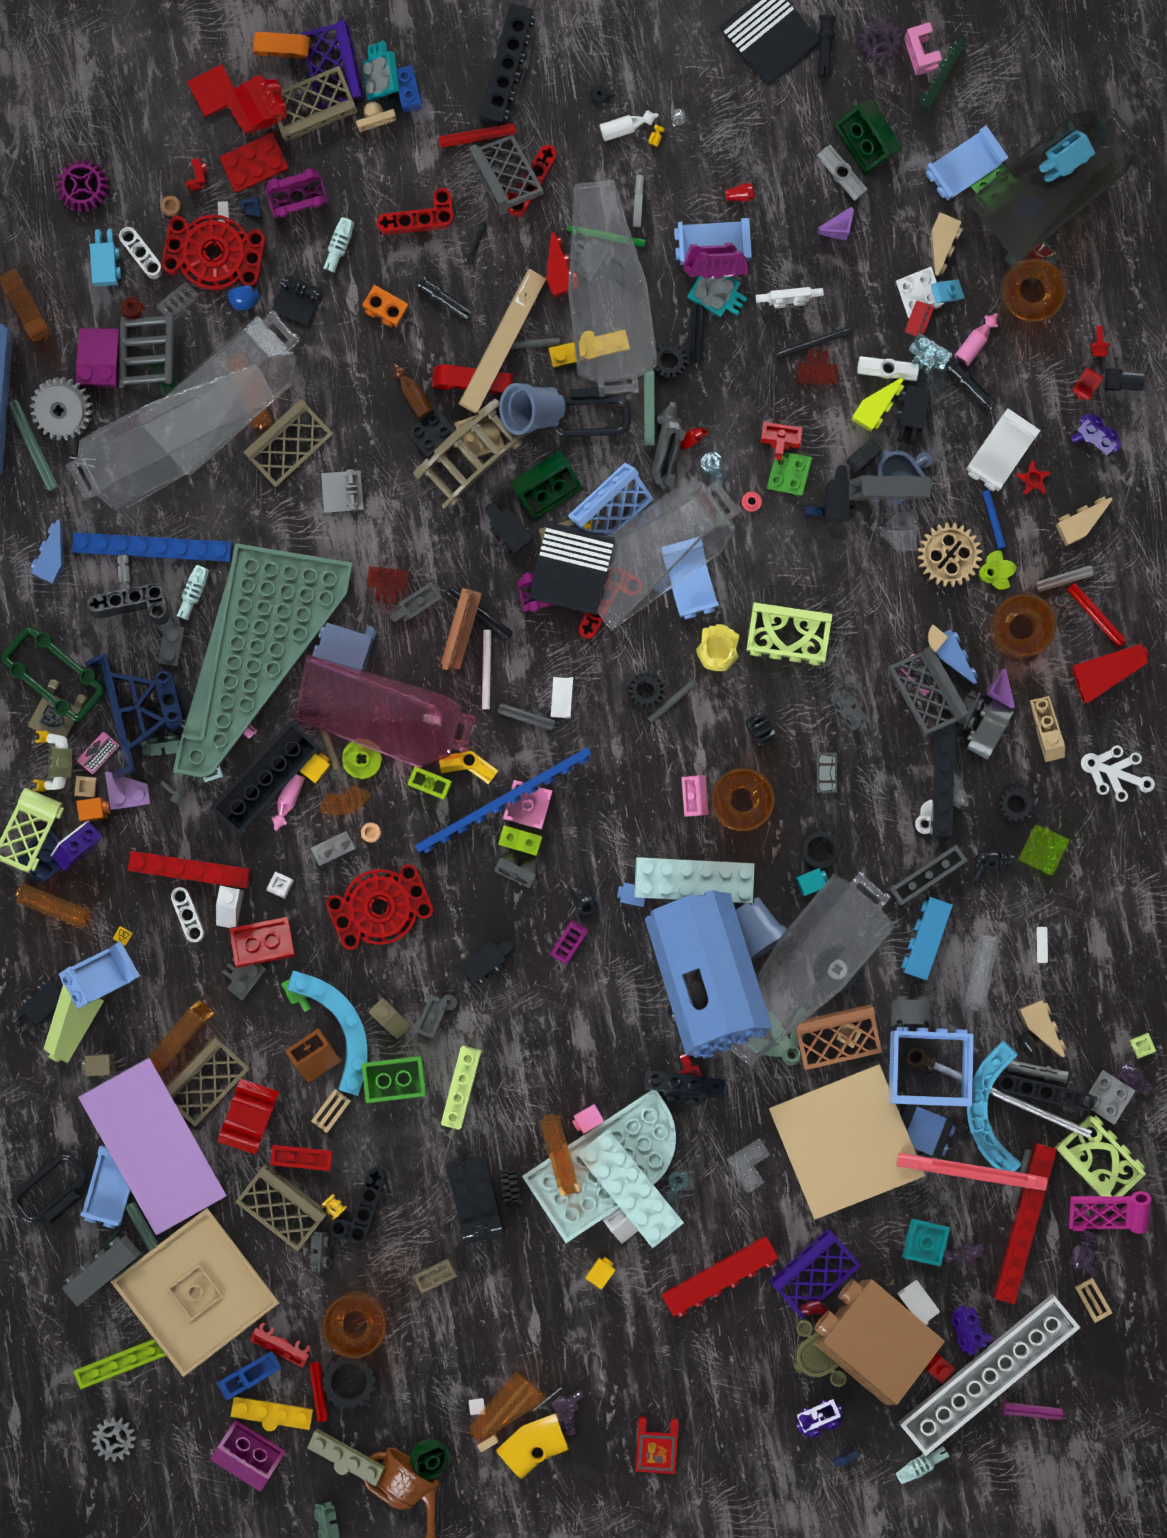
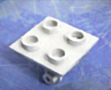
(917, 288)

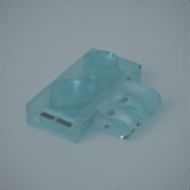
(929, 353)

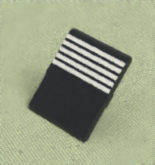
(770, 37)
(572, 568)

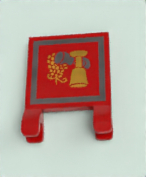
(656, 1450)

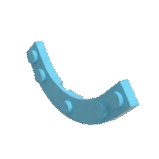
(348, 1020)
(978, 1113)

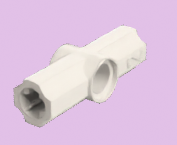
(874, 367)

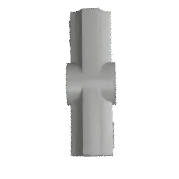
(833, 163)

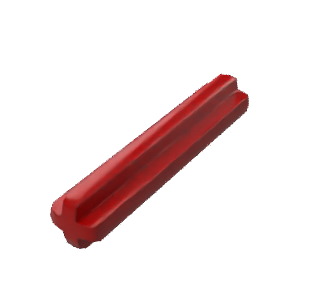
(318, 1392)

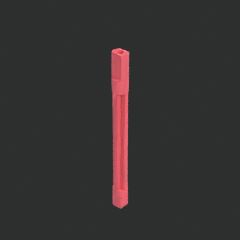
(971, 1171)

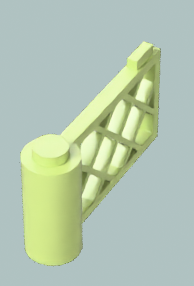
(40, 808)

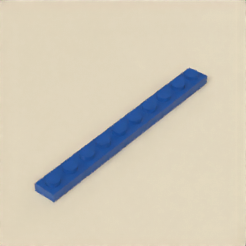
(512, 797)

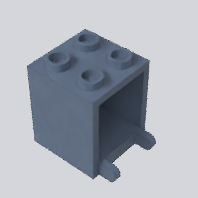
(345, 646)

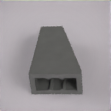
(889, 488)

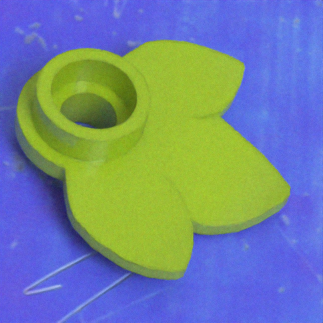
(1000, 570)

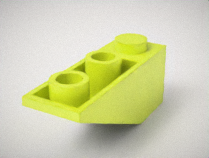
(872, 407)

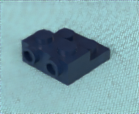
(47, 866)

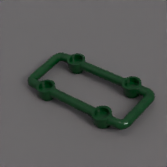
(61, 706)

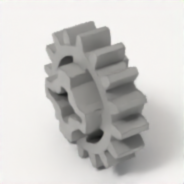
(104, 1436)

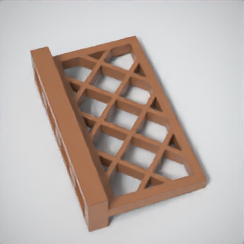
(461, 629)
(838, 1019)

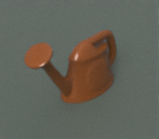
(404, 1488)

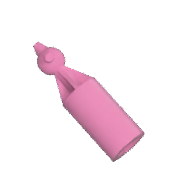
(976, 340)
(287, 800)

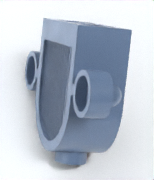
(901, 464)

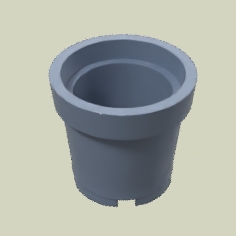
(530, 408)
(759, 928)

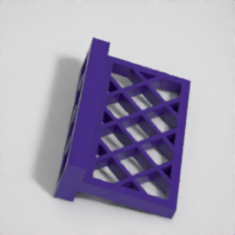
(347, 57)
(803, 1260)

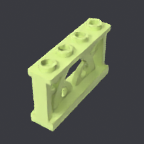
(813, 621)
(461, 1087)
(1073, 1155)

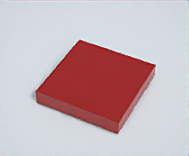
(209, 90)

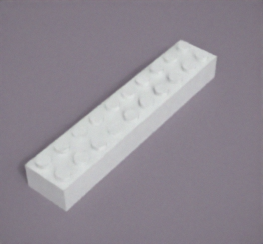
(989, 1374)

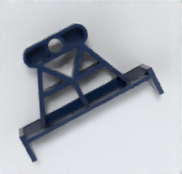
(171, 713)

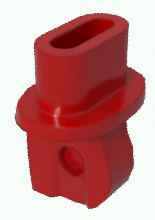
(1099, 348)
(692, 438)

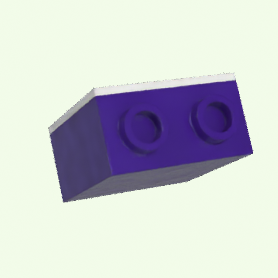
(76, 845)

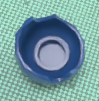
(243, 297)

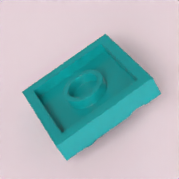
(926, 1242)

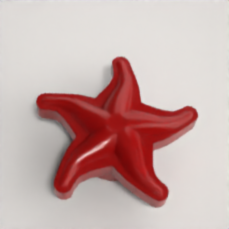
(1033, 479)

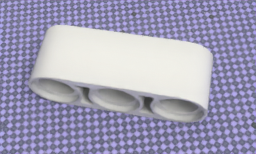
(137, 244)
(180, 907)

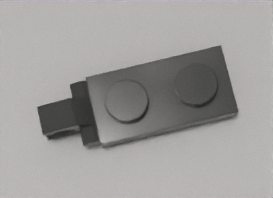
(416, 603)

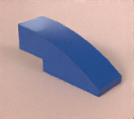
(248, 1375)

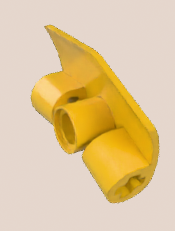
(540, 1433)

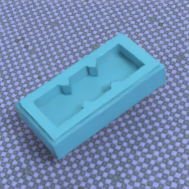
(947, 291)

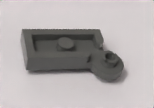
(171, 643)
(433, 1014)

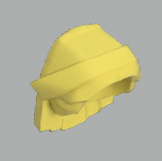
(718, 647)

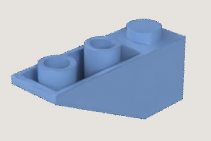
(51, 559)
(955, 658)

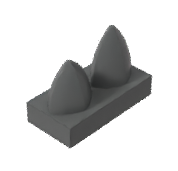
(523, 875)

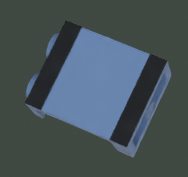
(928, 1130)

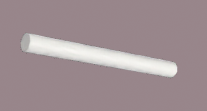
(486, 669)

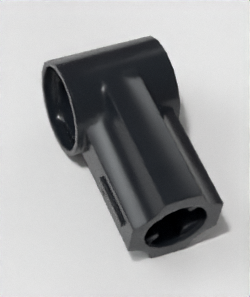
(1117, 380)

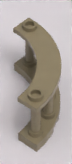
(456, 440)

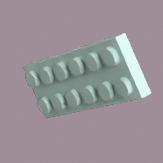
(682, 878)
(630, 1188)

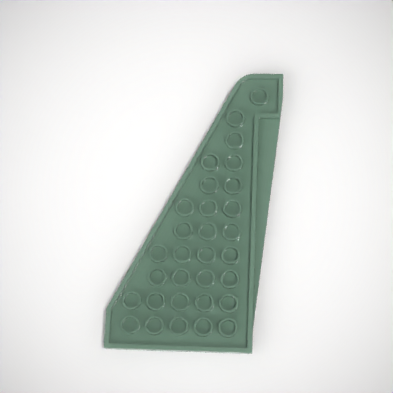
(260, 632)

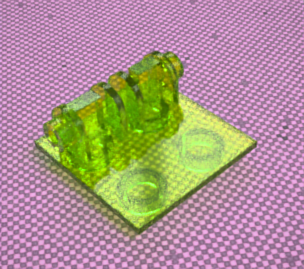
(1044, 850)

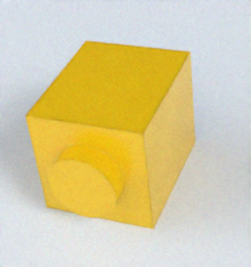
(316, 767)
(600, 1272)

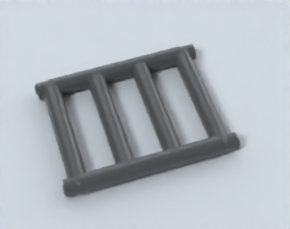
(167, 357)

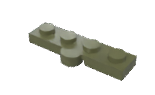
(346, 1458)

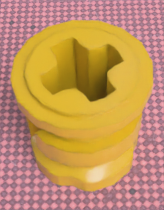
(333, 1207)

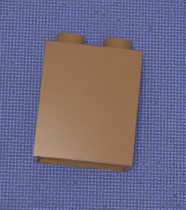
(877, 1340)

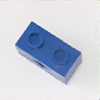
(408, 89)

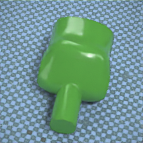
(295, 997)

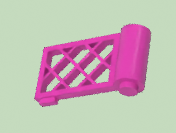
(1136, 1209)

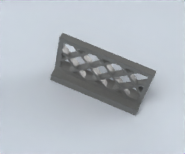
(492, 182)
(944, 688)

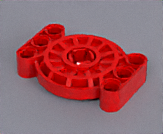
(209, 234)
(360, 906)

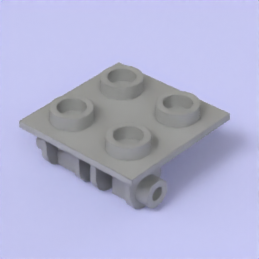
(342, 491)
(1110, 1097)

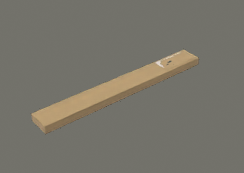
(502, 341)

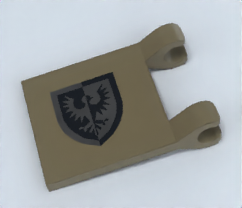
(48, 720)

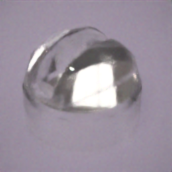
(678, 117)

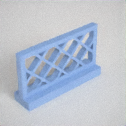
(604, 496)

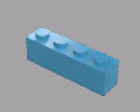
(927, 938)

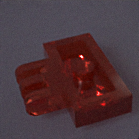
(817, 370)
(387, 582)

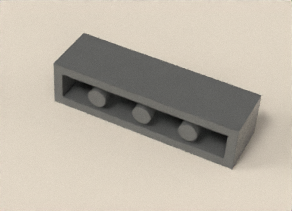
(928, 875)
(101, 1270)

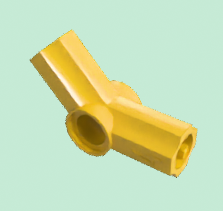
(480, 768)

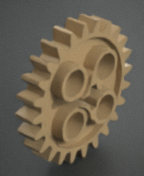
(962, 565)

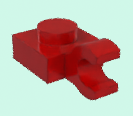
(688, 1068)

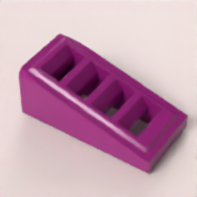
(576, 926)

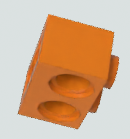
(388, 302)
(93, 809)

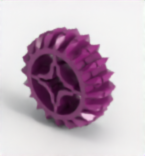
(76, 191)

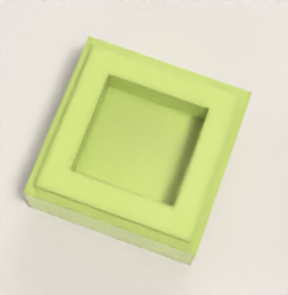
(1142, 1045)

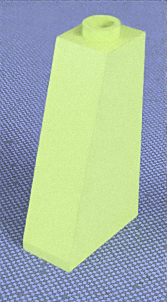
(69, 1026)

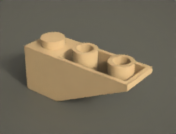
(941, 238)
(1078, 526)
(1048, 729)
(1038, 1022)

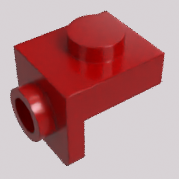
(200, 172)
(1087, 384)
(939, 1368)

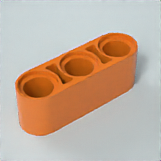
(281, 45)

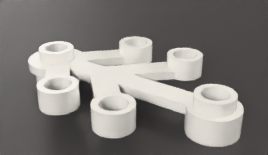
(1114, 772)

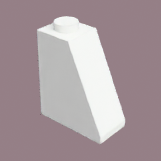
(228, 906)

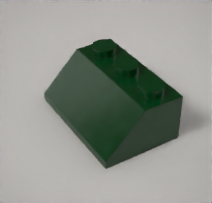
(868, 136)
(546, 485)

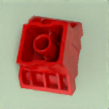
(256, 104)
(248, 1116)

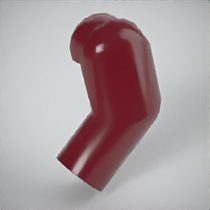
(813, 1307)

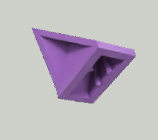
(838, 226)
(1001, 691)

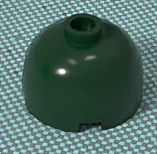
(429, 1459)

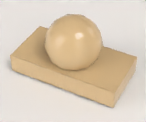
(375, 117)

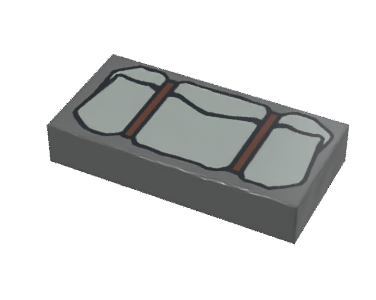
(826, 772)

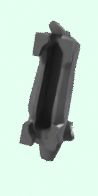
(667, 446)

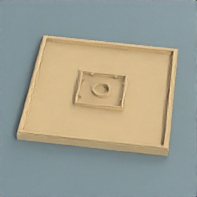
(845, 1141)
(195, 1292)

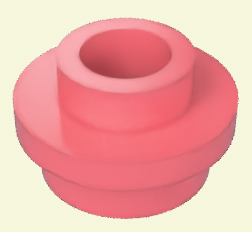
(747, 506)

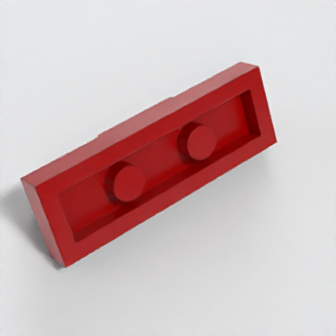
(301, 1157)
(280, 1346)

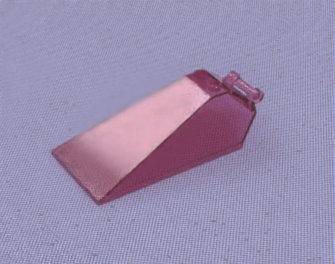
(381, 713)

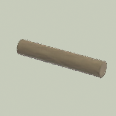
(330, 750)

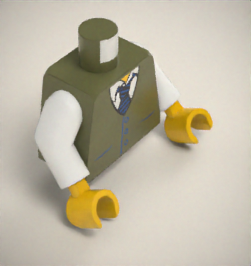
(58, 762)

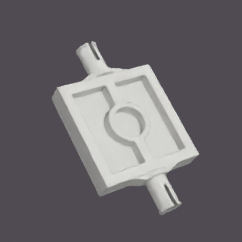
(788, 296)

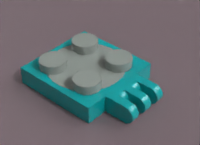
(380, 72)
(717, 295)

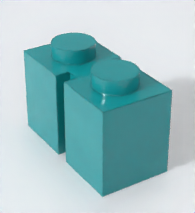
(811, 881)

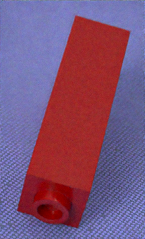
(1105, 671)

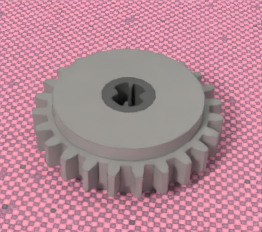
(65, 395)

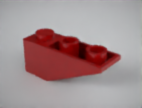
(557, 269)

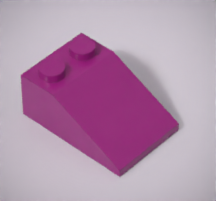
(98, 358)

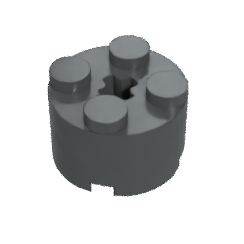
(910, 1012)

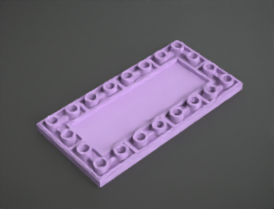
(152, 1146)

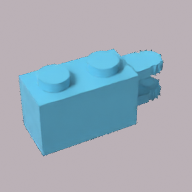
(1067, 155)
(104, 260)

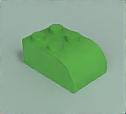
(394, 1079)

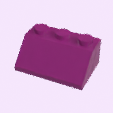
(247, 1455)

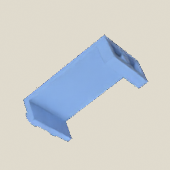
(966, 164)
(712, 235)
(695, 594)

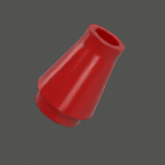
(742, 192)

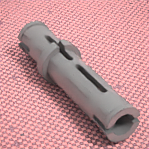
(1045, 1073)

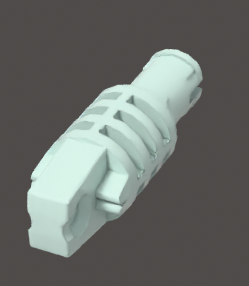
(339, 243)
(193, 591)
(921, 1465)

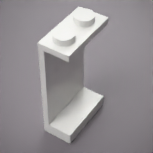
(1002, 450)

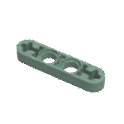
(649, 432)

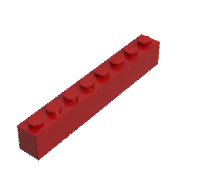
(1023, 1227)

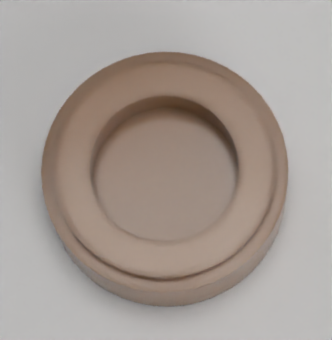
(170, 206)

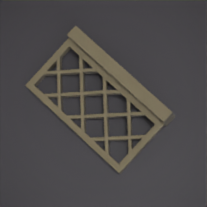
(322, 117)
(273, 433)
(193, 1067)
(294, 1196)

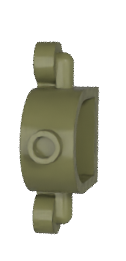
(812, 1360)

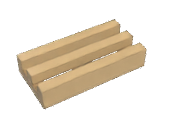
(321, 1124)
(1085, 1285)

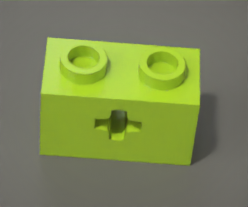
(429, 783)
(520, 840)

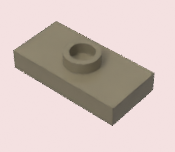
(434, 1275)

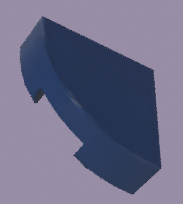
(251, 207)
(813, 511)
(846, 1458)

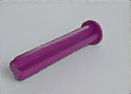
(1032, 1411)

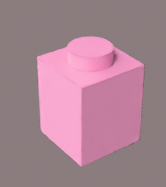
(587, 1119)

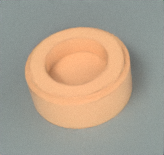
(371, 832)

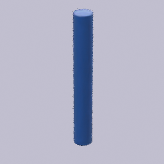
(994, 519)

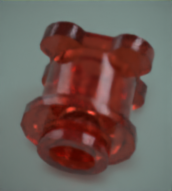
(134, 313)

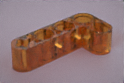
(24, 305)

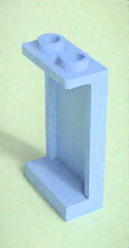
(99, 975)
(106, 1193)

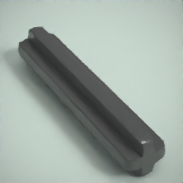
(526, 716)

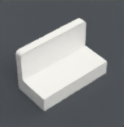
(562, 697)
(620, 1225)
(918, 1302)

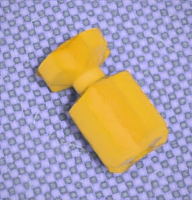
(655, 136)

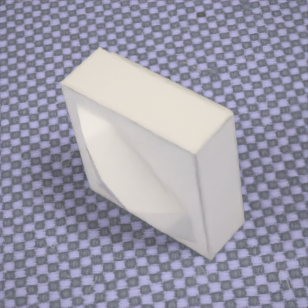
(280, 885)

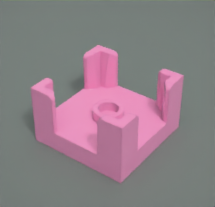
(920, 61)
(530, 809)

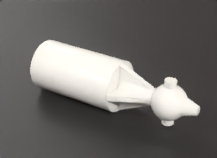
(625, 125)

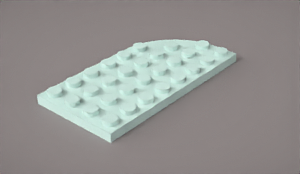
(645, 1133)

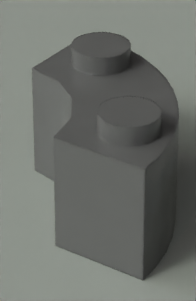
(990, 729)

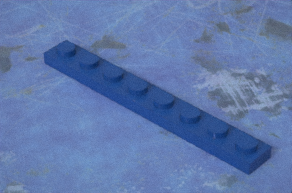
(152, 547)

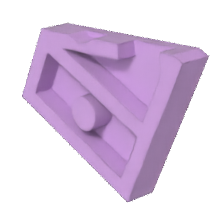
(126, 792)

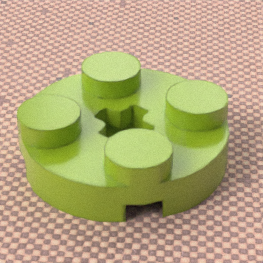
(361, 770)

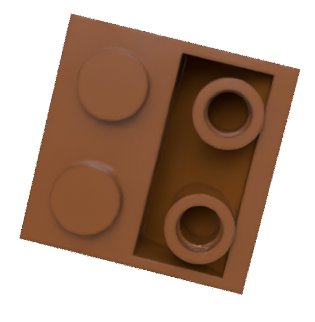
(313, 1055)

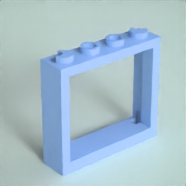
(967, 1067)

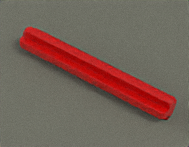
(477, 135)
(1096, 615)

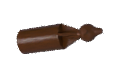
(413, 393)

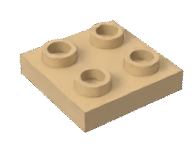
(475, 444)

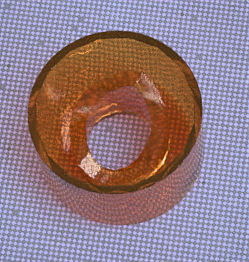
(1053, 290)
(1043, 626)
(742, 779)
(350, 1345)

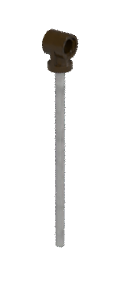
(928, 1062)

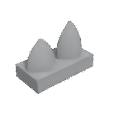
(333, 848)

